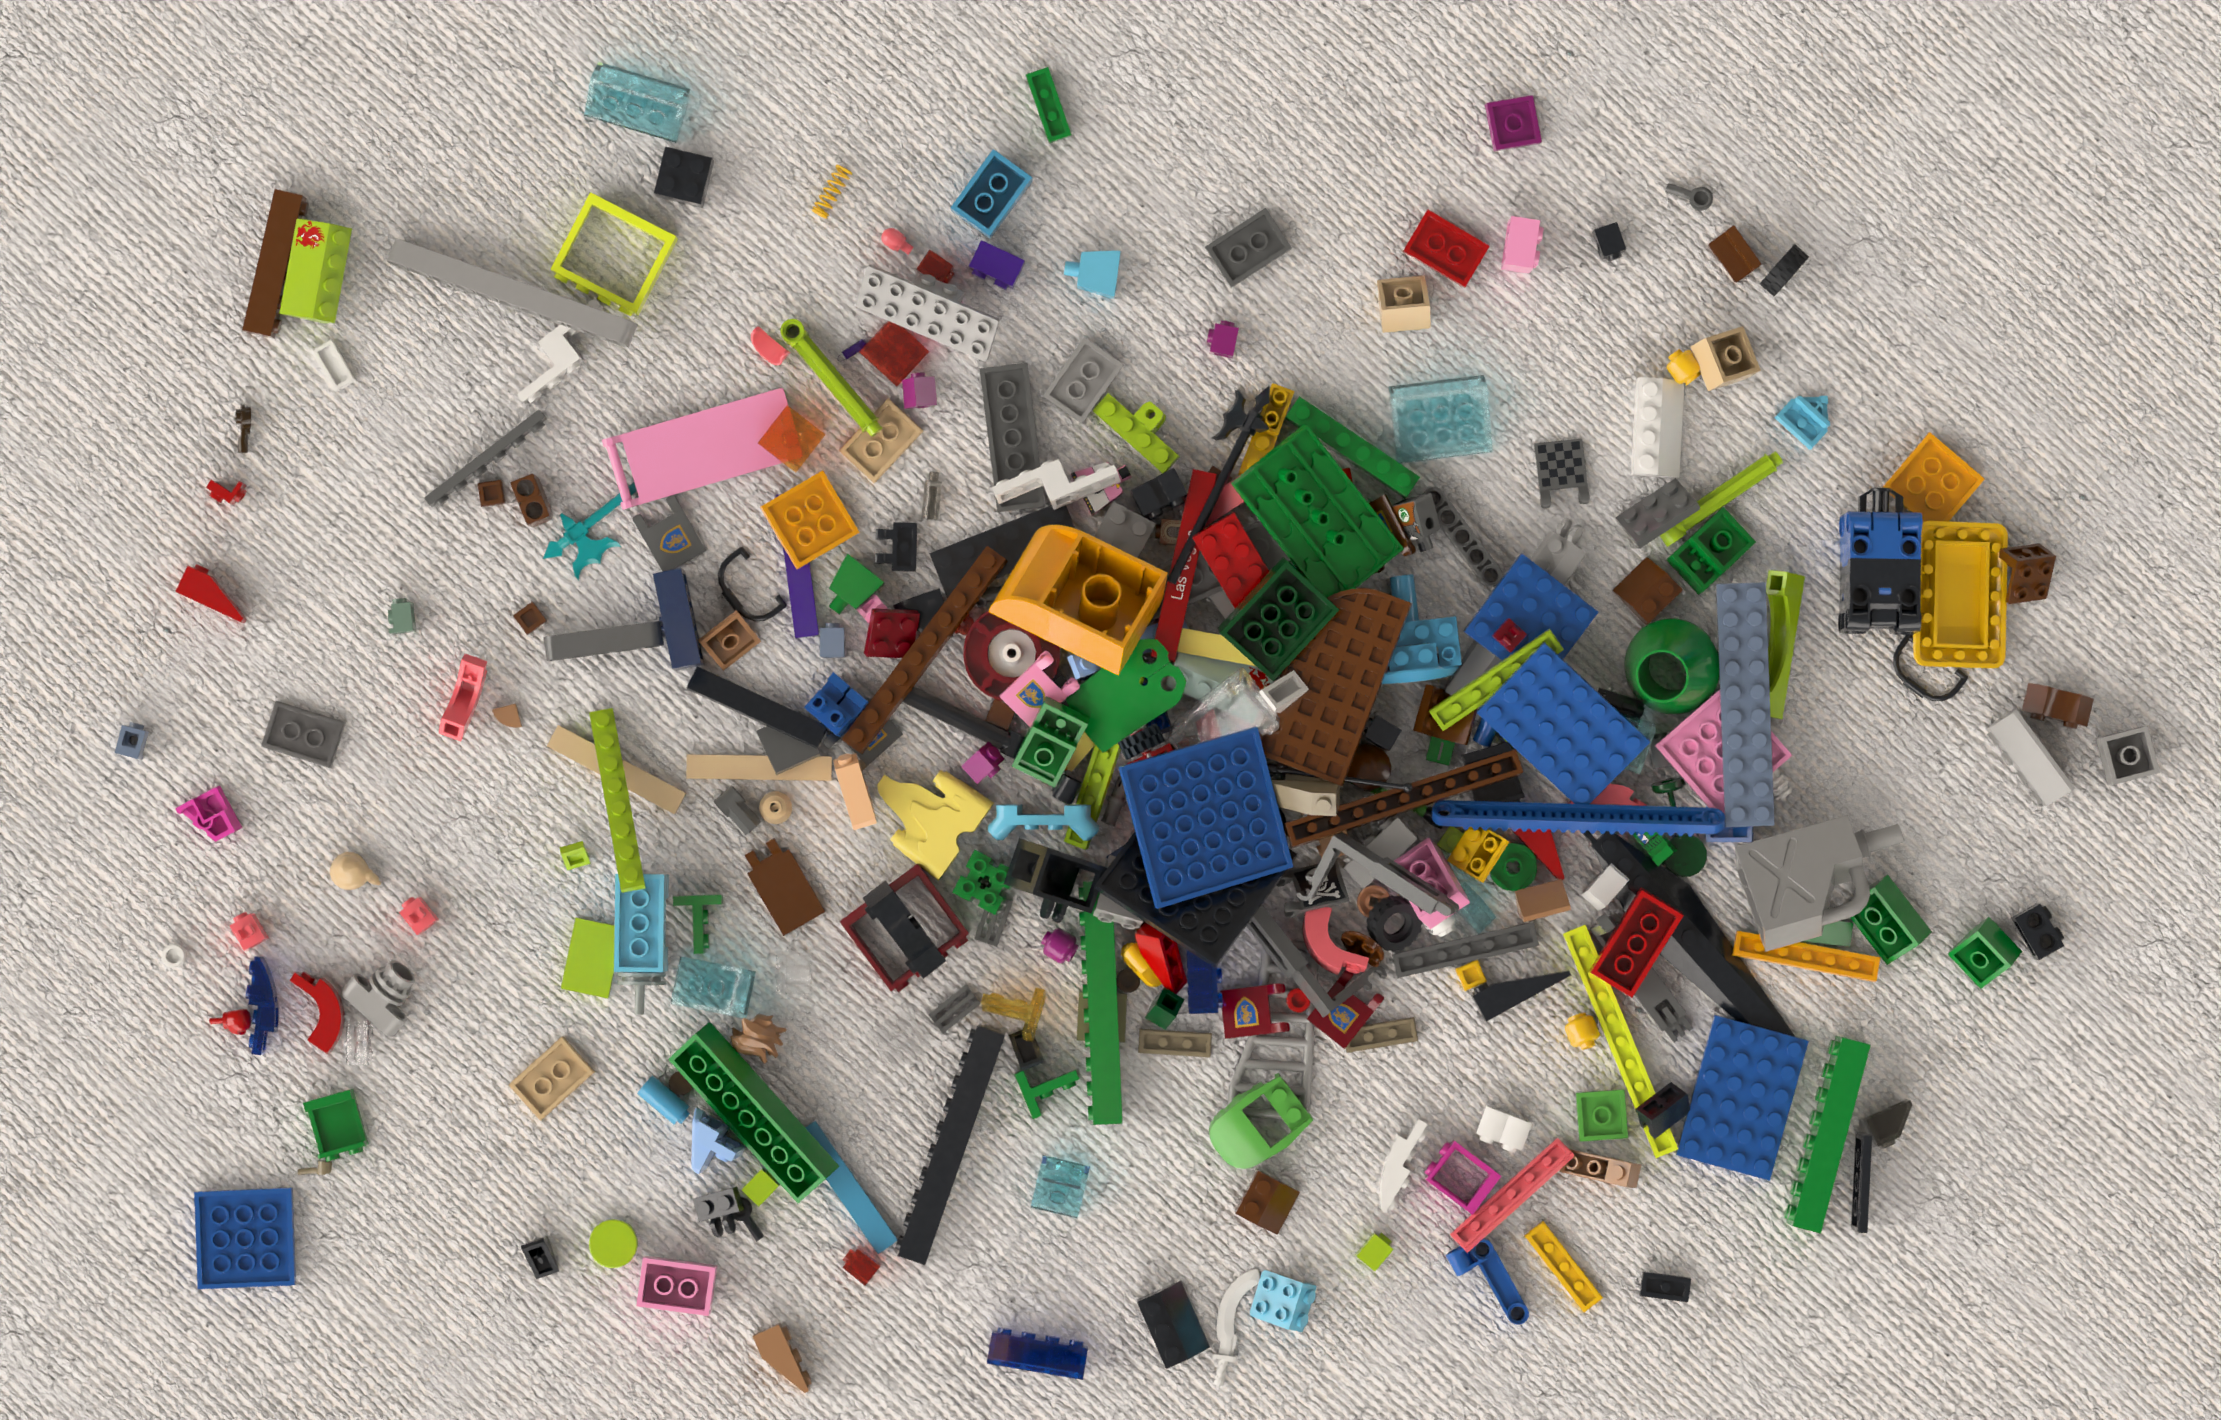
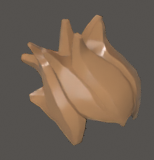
(757, 1037)

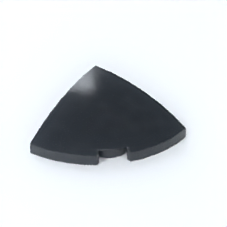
(926, 604)

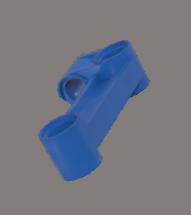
(1495, 1275)

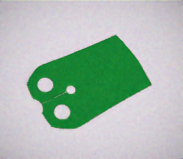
(1120, 702)

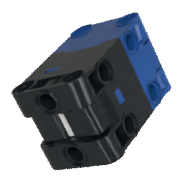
(1880, 567)

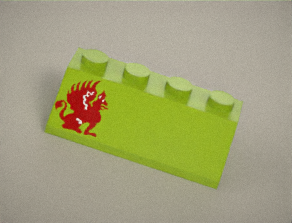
(315, 271)

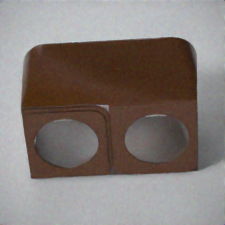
(534, 497)

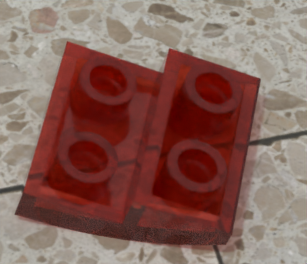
(894, 352)

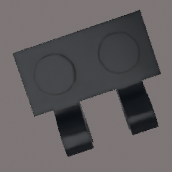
(903, 546)

